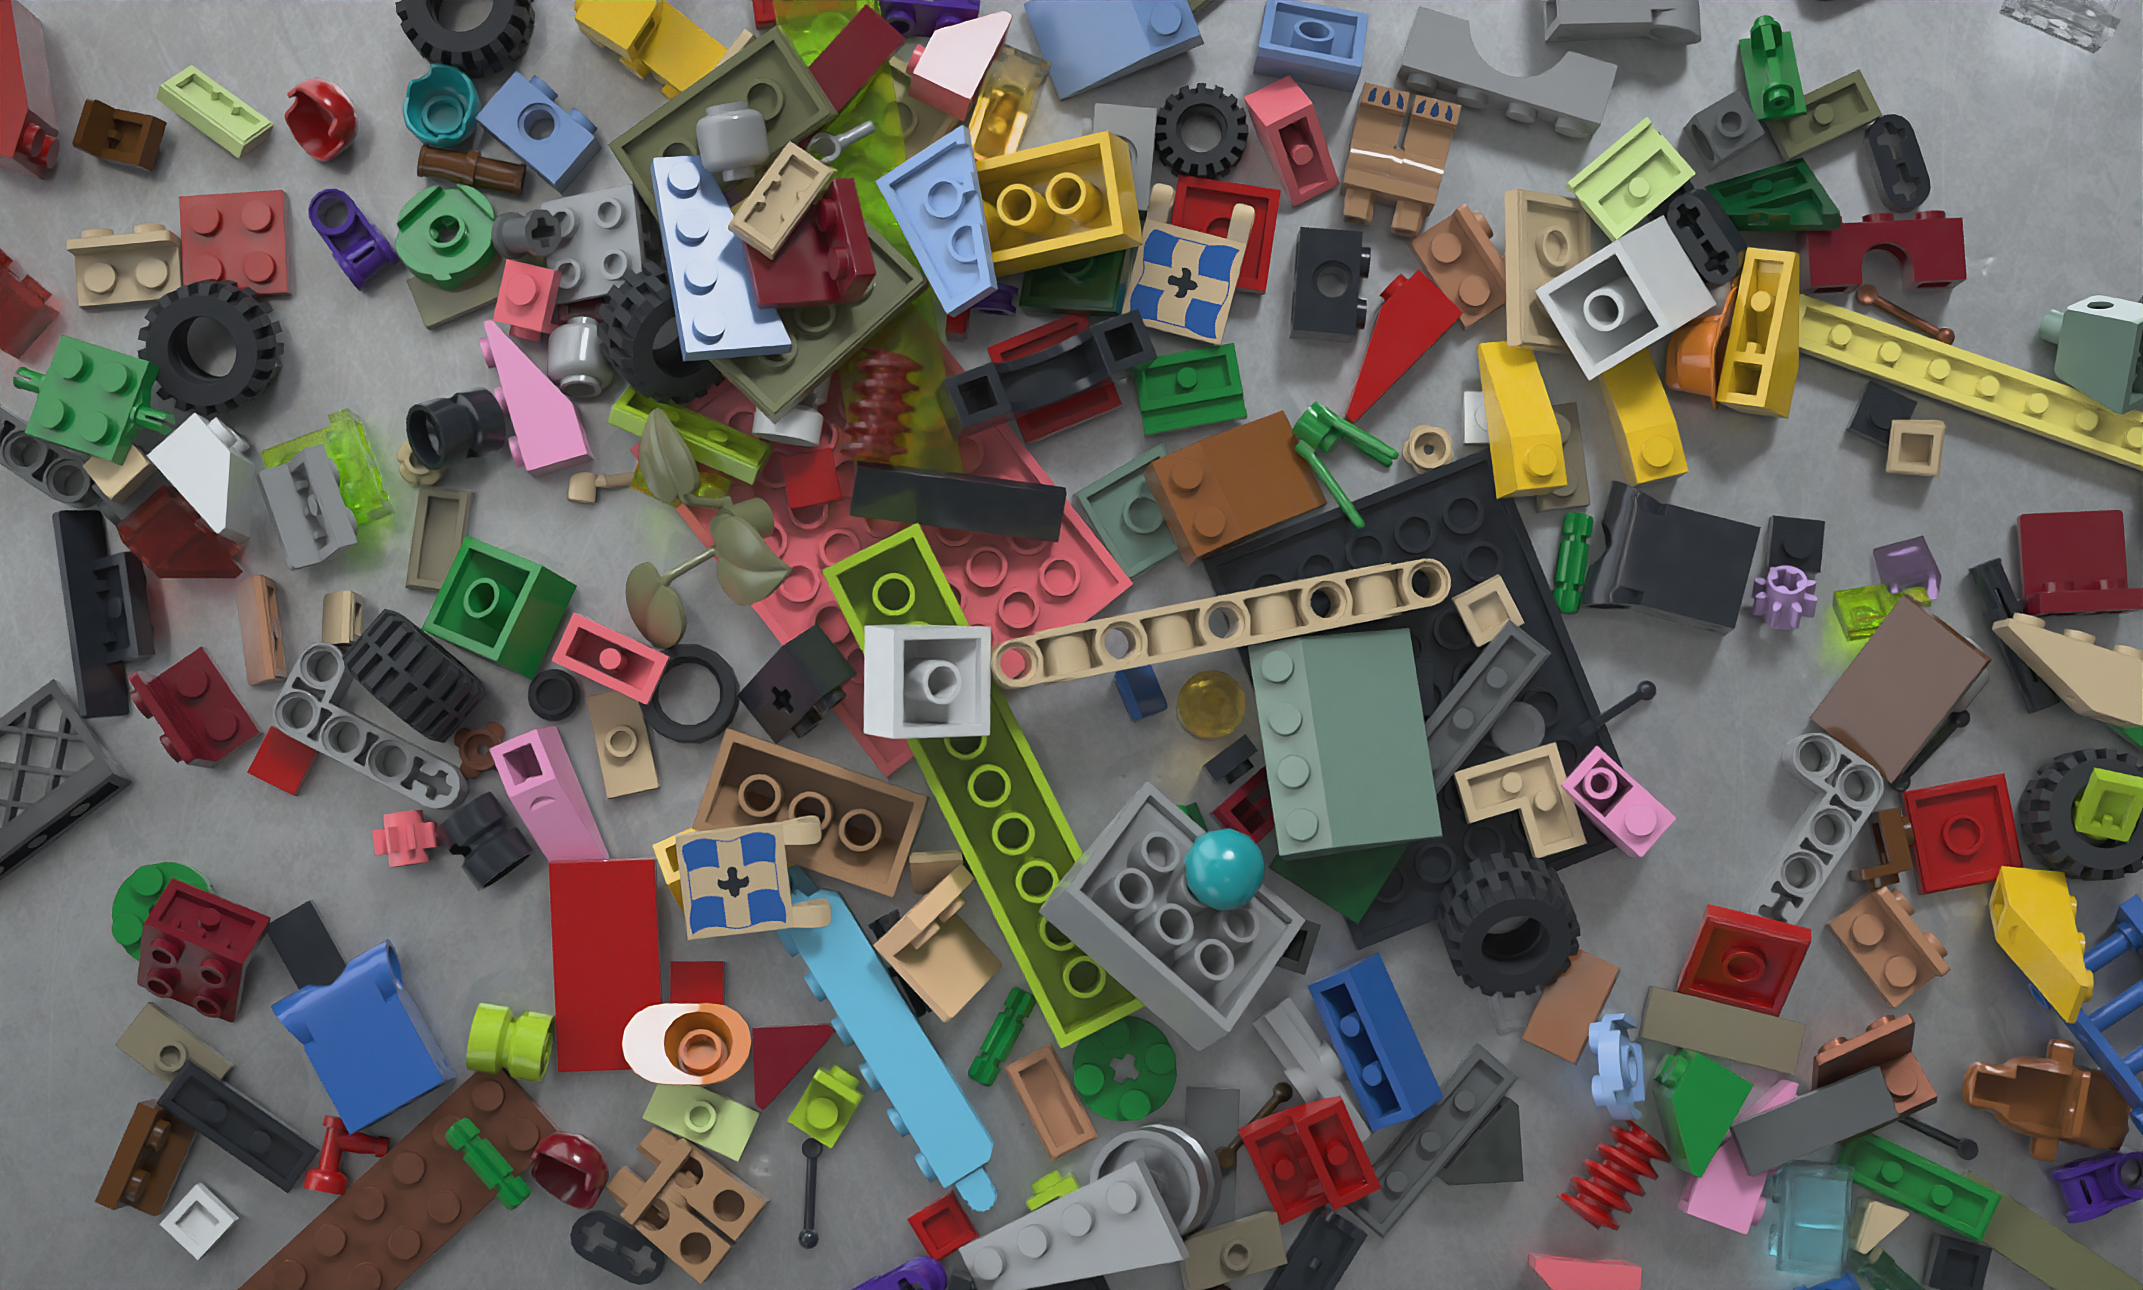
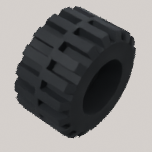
(473, 48)
(251, 332)
(628, 336)
(413, 676)
(2052, 824)
(1515, 958)

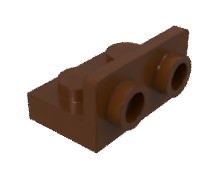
(147, 1160)

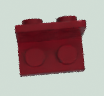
(821, 260)
(2075, 564)
(196, 710)
(199, 949)

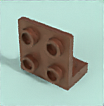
(1885, 1045)

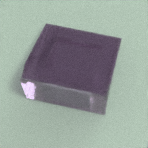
(1908, 566)

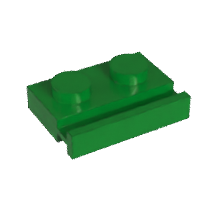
(1190, 390)

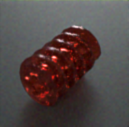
(881, 406)

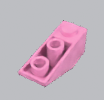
(545, 421)
(548, 795)
(1726, 1190)

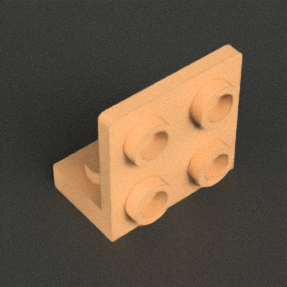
(938, 950)

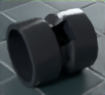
(456, 428)
(484, 841)

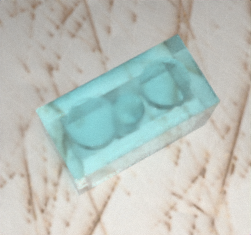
(1812, 1218)

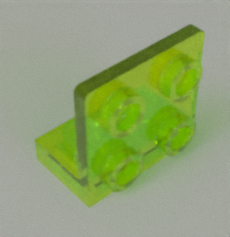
(350, 449)

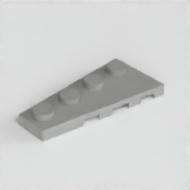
(1085, 1234)

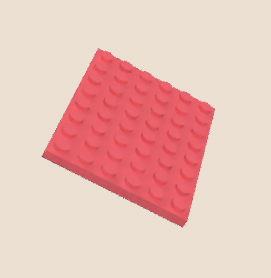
(996, 578)

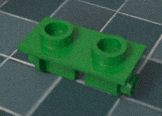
(1772, 72)

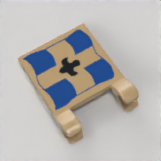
(1184, 276)
(740, 879)

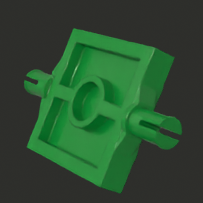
(93, 400)

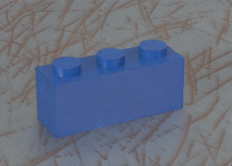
(1375, 1042)

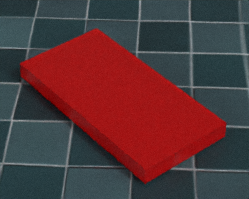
(602, 956)

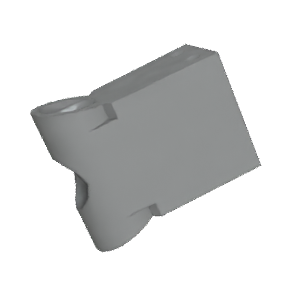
(1658, 20)

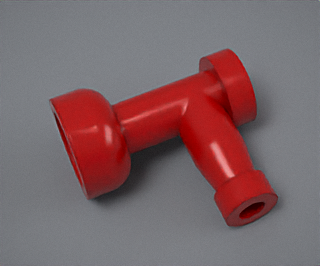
(337, 1139)

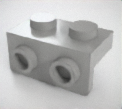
(308, 509)

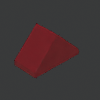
(1248, 808)
(782, 1053)

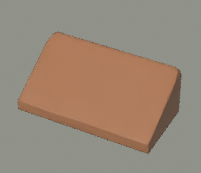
(261, 631)

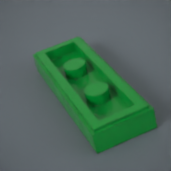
(1921, 1185)

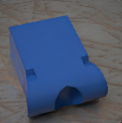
(366, 1039)

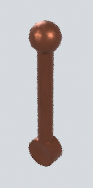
(1868, 295)

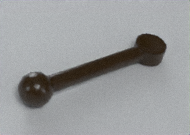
(1281, 1093)

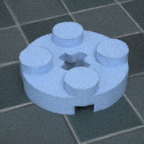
(1620, 1067)

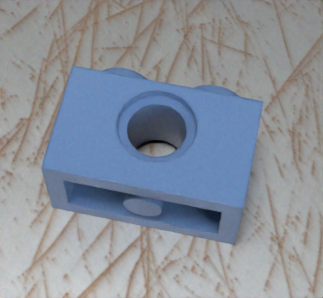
(555, 158)

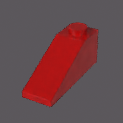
(1403, 331)

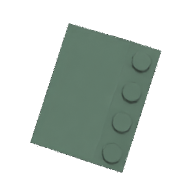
(1344, 742)

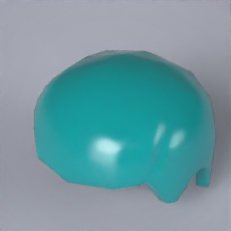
(441, 106)
(1224, 869)

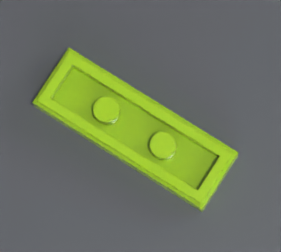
(706, 438)

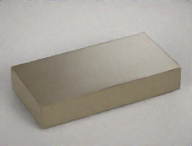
(438, 533)

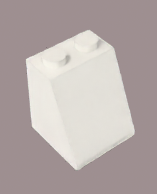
(1625, 297)

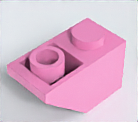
(1617, 804)

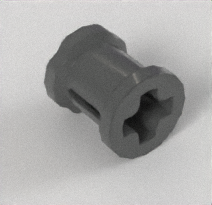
(519, 234)

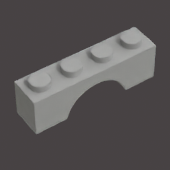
(1445, 59)

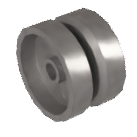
(1179, 1164)

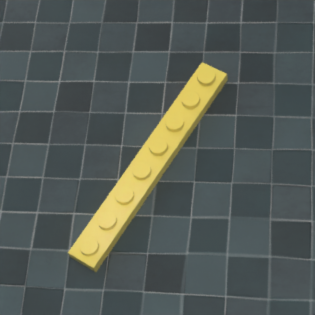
(1968, 381)

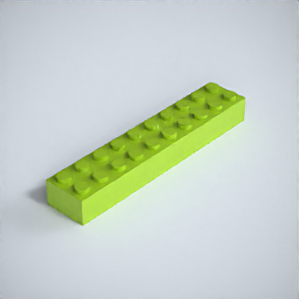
(989, 795)

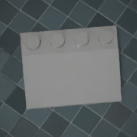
(1149, 931)

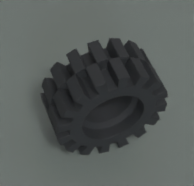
(1208, 103)

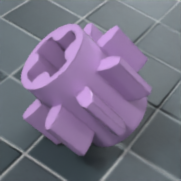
(1784, 597)

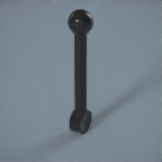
(1645, 691)
(1957, 720)
(1965, 1147)
(811, 1149)

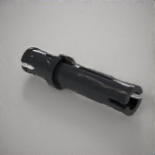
(1991, 577)

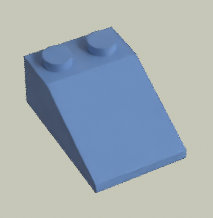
(1108, 38)

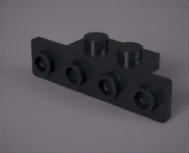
(103, 612)

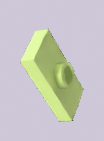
(214, 111)
(703, 1117)

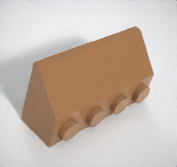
(863, 820)

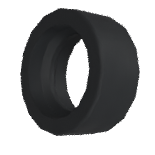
(725, 709)

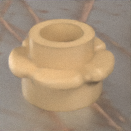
(1426, 435)
(412, 471)

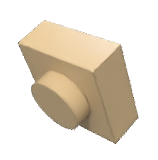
(1486, 609)

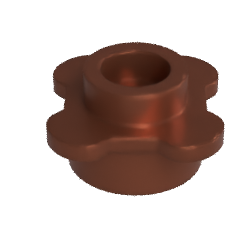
(471, 740)

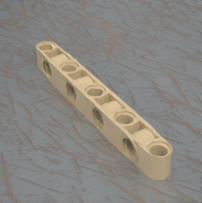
(1253, 616)

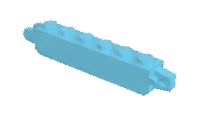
(894, 1045)

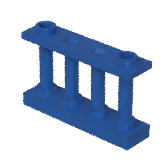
(2088, 1028)

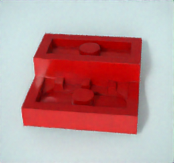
(1309, 1158)

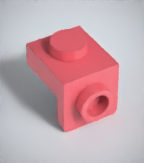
(527, 299)

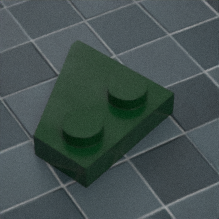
(1777, 200)

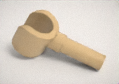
(584, 485)

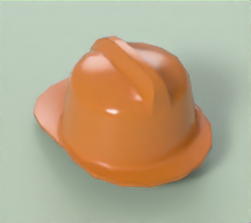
(1699, 351)
(686, 1044)

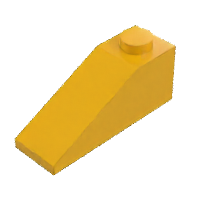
(1763, 336)
(1642, 422)
(1519, 423)

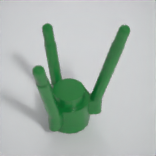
(1324, 431)

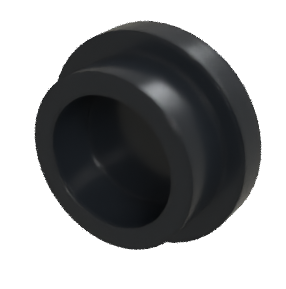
(554, 695)

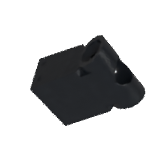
(1670, 562)

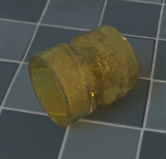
(1210, 706)

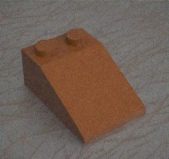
(1233, 487)

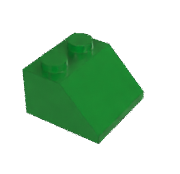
(499, 607)
(1696, 1106)

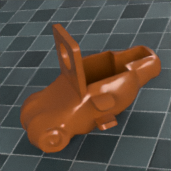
(2050, 1100)

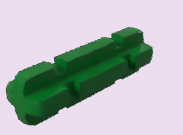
(1572, 562)
(1002, 1037)
(487, 1163)

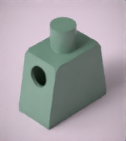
(2100, 349)

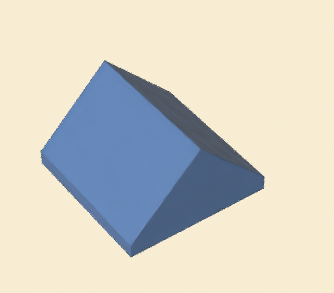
(1312, 44)

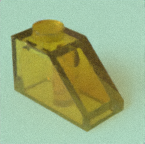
(1007, 102)

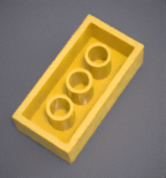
(1059, 203)

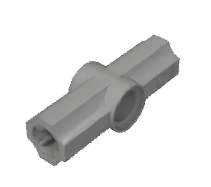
(1308, 1061)

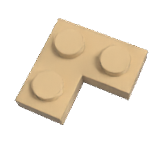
(1531, 785)

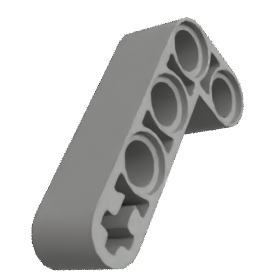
(374, 740)
(1802, 842)

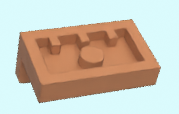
(1464, 263)
(1889, 944)

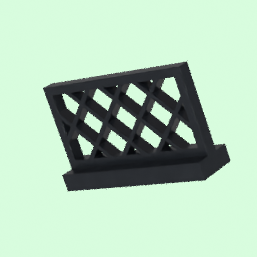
(63, 803)

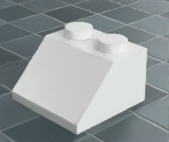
(211, 473)
(927, 681)

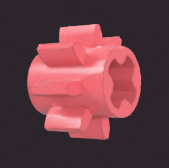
(405, 838)

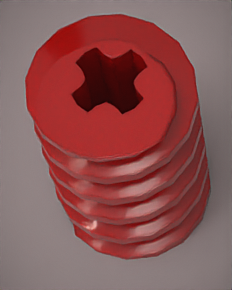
(1615, 1175)

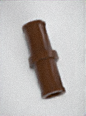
(471, 170)

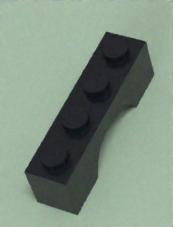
(1037, 381)

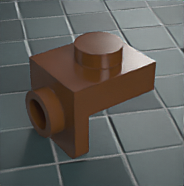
(119, 135)
(1891, 839)

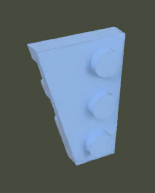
(944, 219)

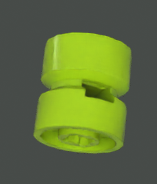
(510, 1042)

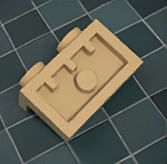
(126, 267)

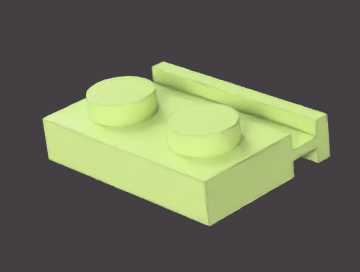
(1630, 180)

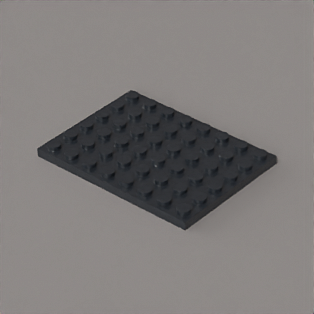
(1463, 525)

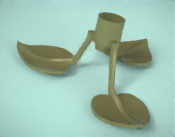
(745, 563)

